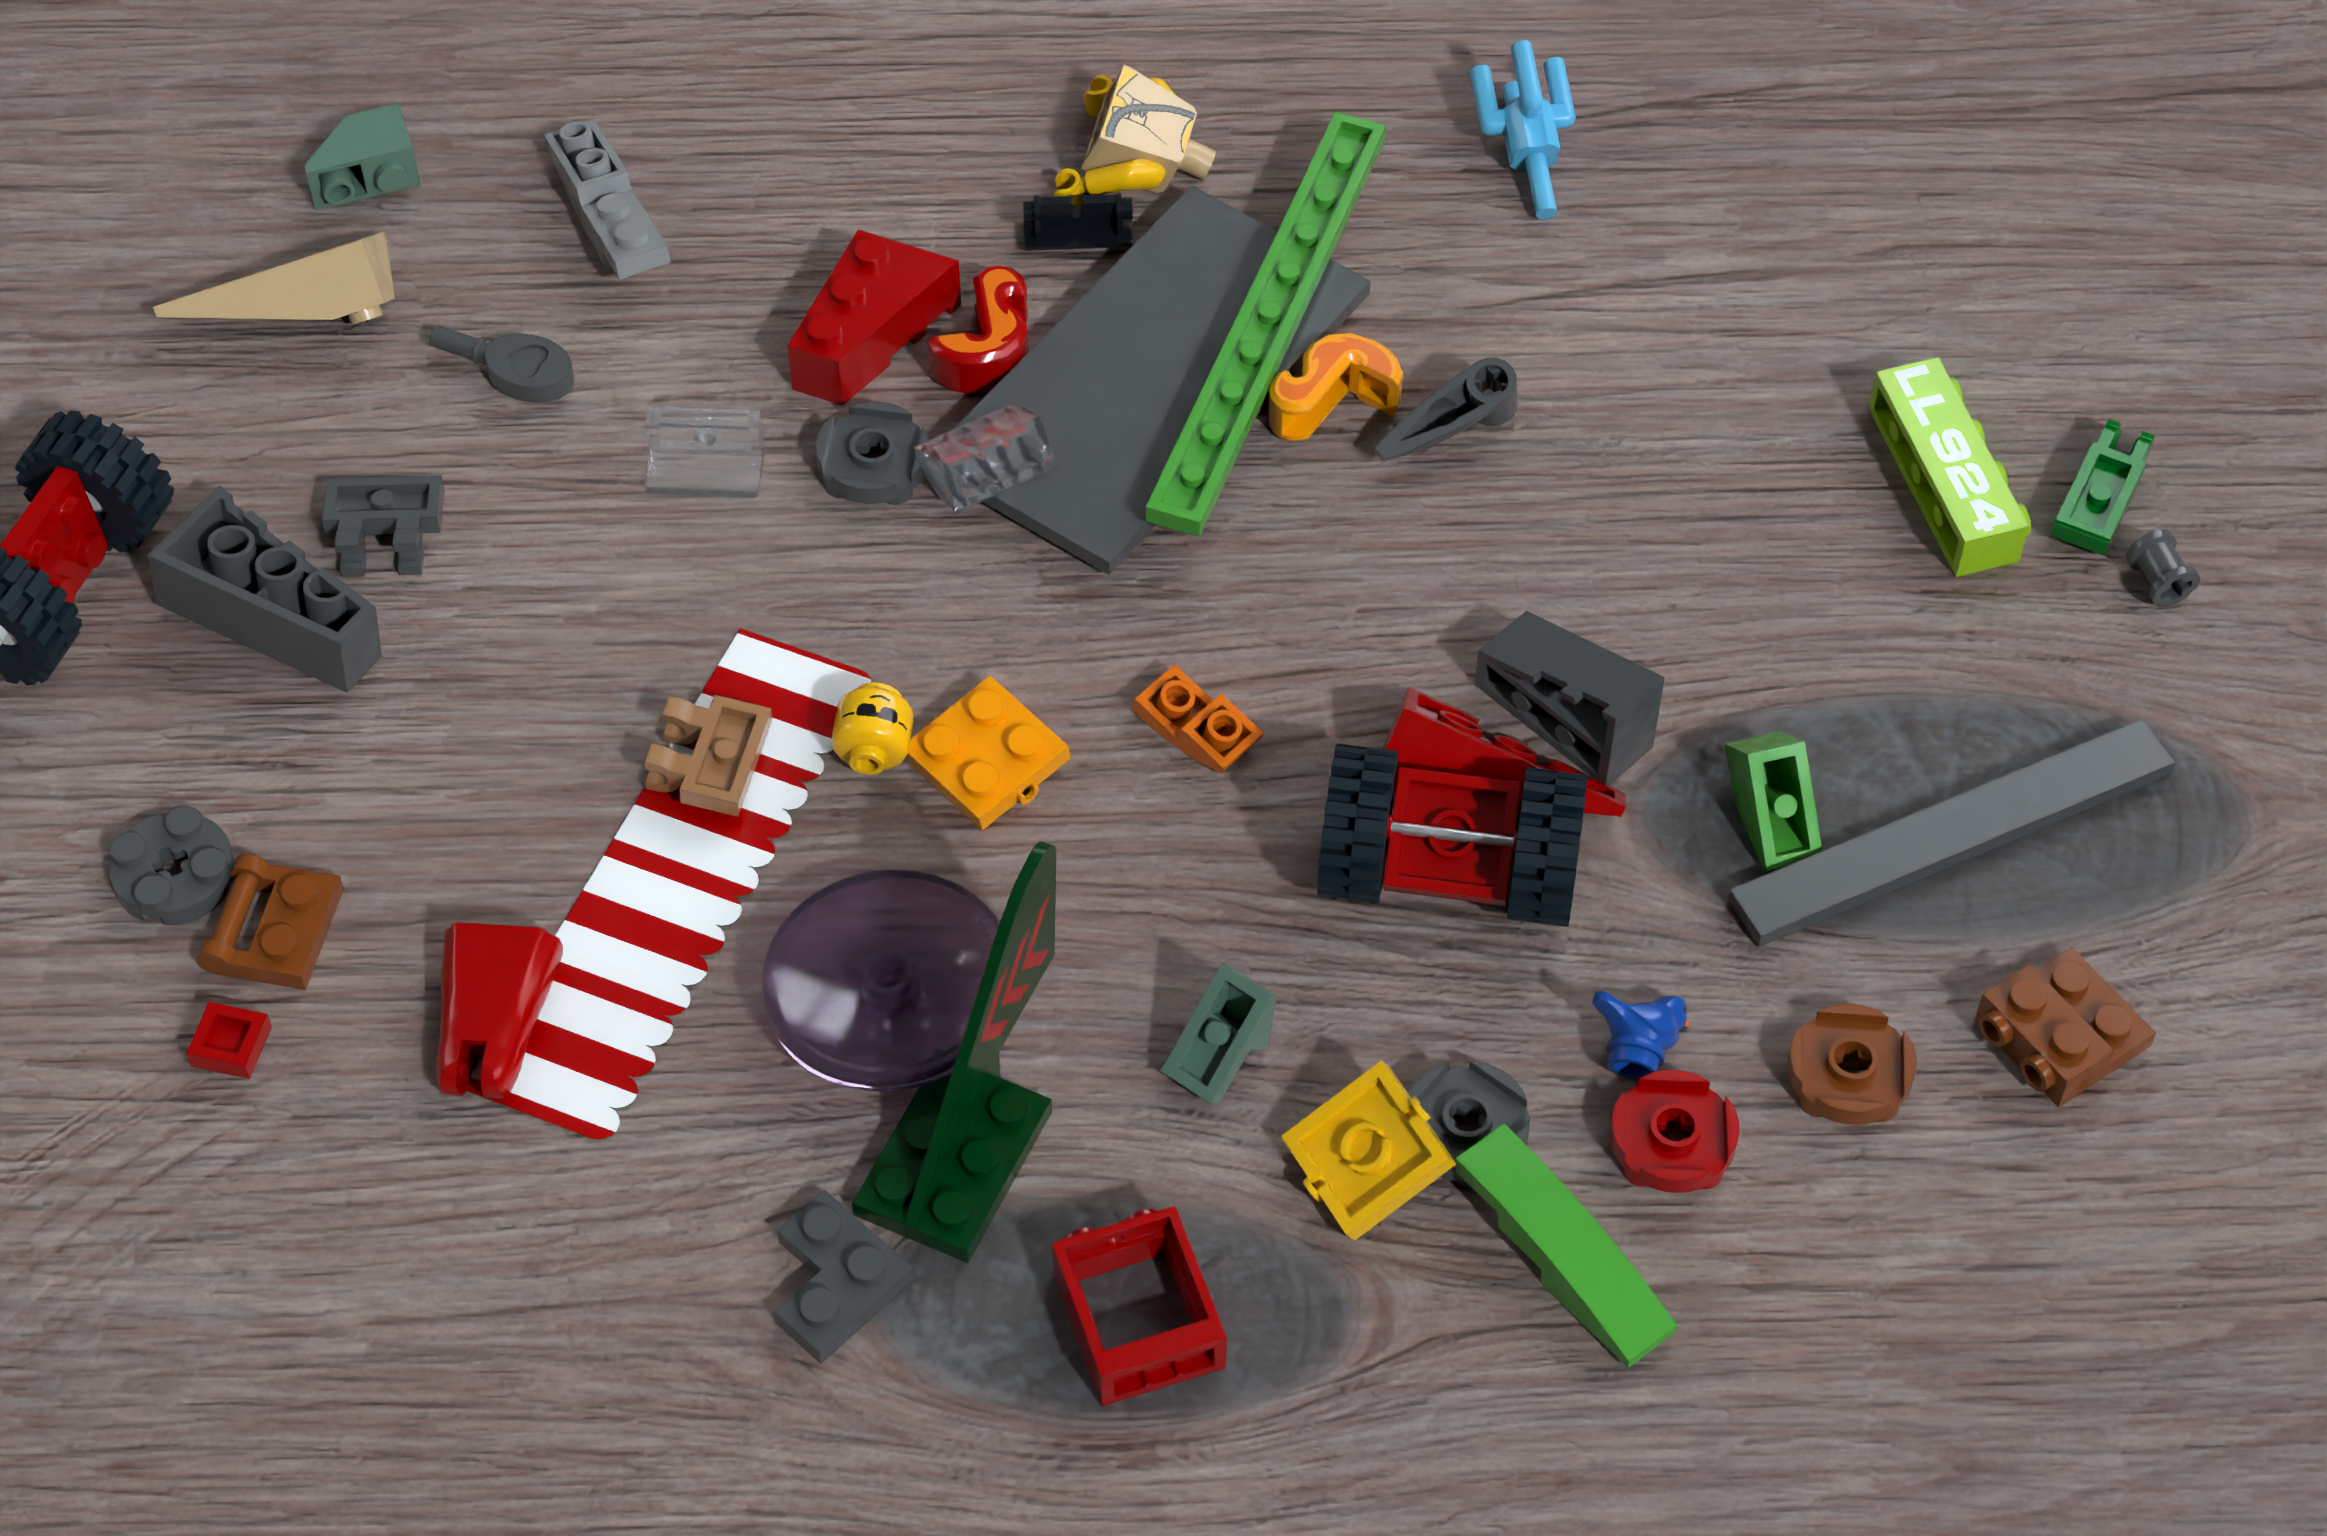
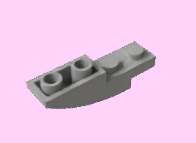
(605, 200)

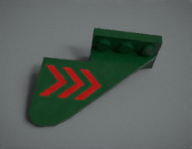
(972, 1129)

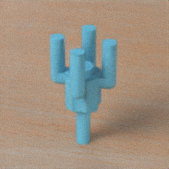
(1527, 119)

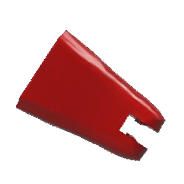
(490, 1002)

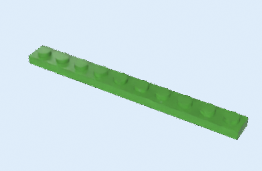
(1265, 326)

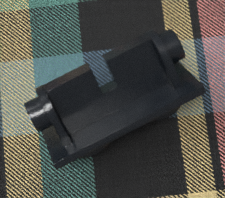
(1059, 225)

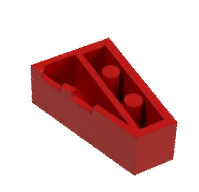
(867, 313)

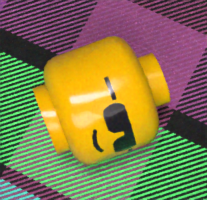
(872, 726)

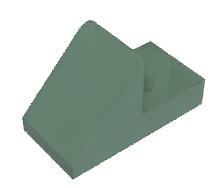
(1221, 1032)

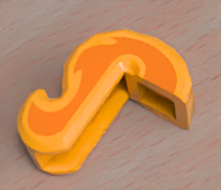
(1328, 372)

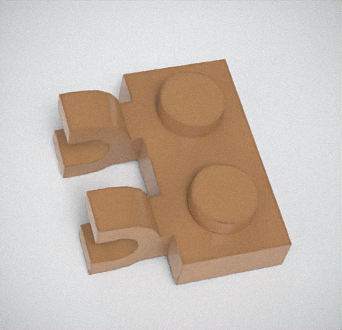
(724, 757)

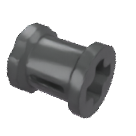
(2162, 568)

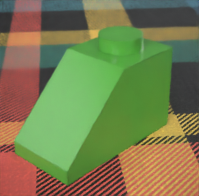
(1775, 797)

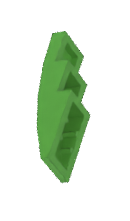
(1567, 1244)

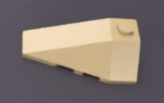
(318, 287)

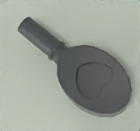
(517, 363)

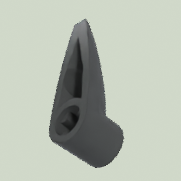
(1455, 408)

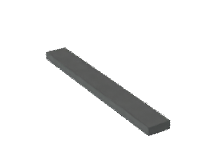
(1949, 832)

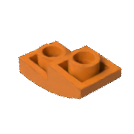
(1194, 722)

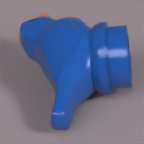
(1640, 1032)

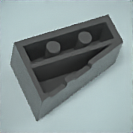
(1573, 694)

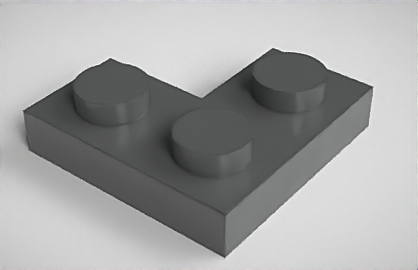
(851, 1280)

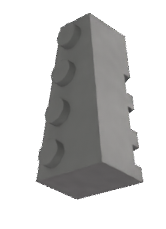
(263, 593)

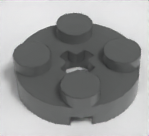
(871, 479)
(164, 838)
(1465, 1091)

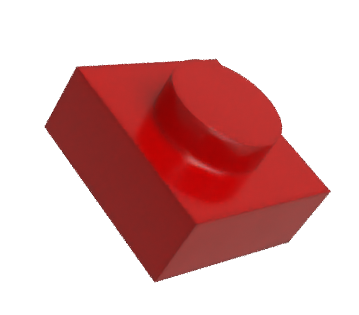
(229, 1040)

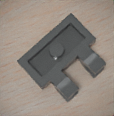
(382, 506)

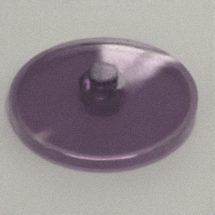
(878, 978)

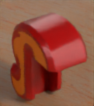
(981, 361)

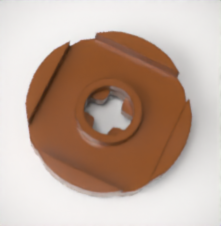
(1845, 1096)

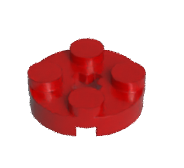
(1669, 1164)

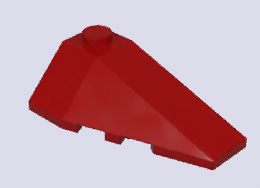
(1450, 741)

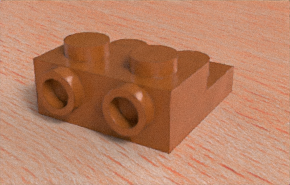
(2062, 1025)

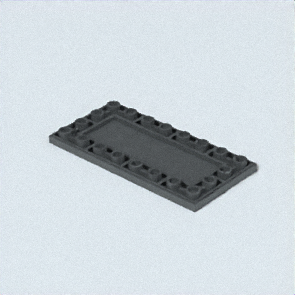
(1131, 365)

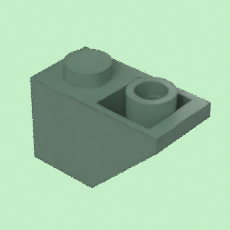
(363, 159)

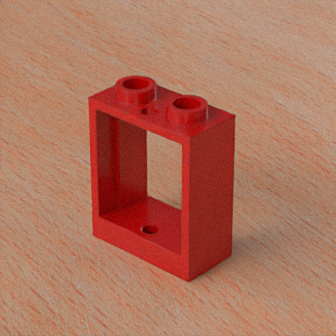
(1158, 1358)

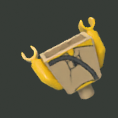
(1136, 138)

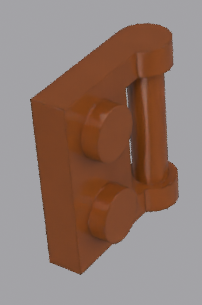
(288, 931)

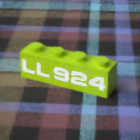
(1949, 467)

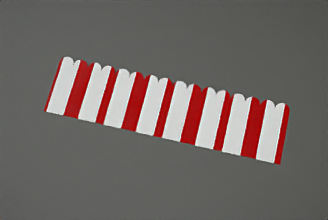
(664, 892)

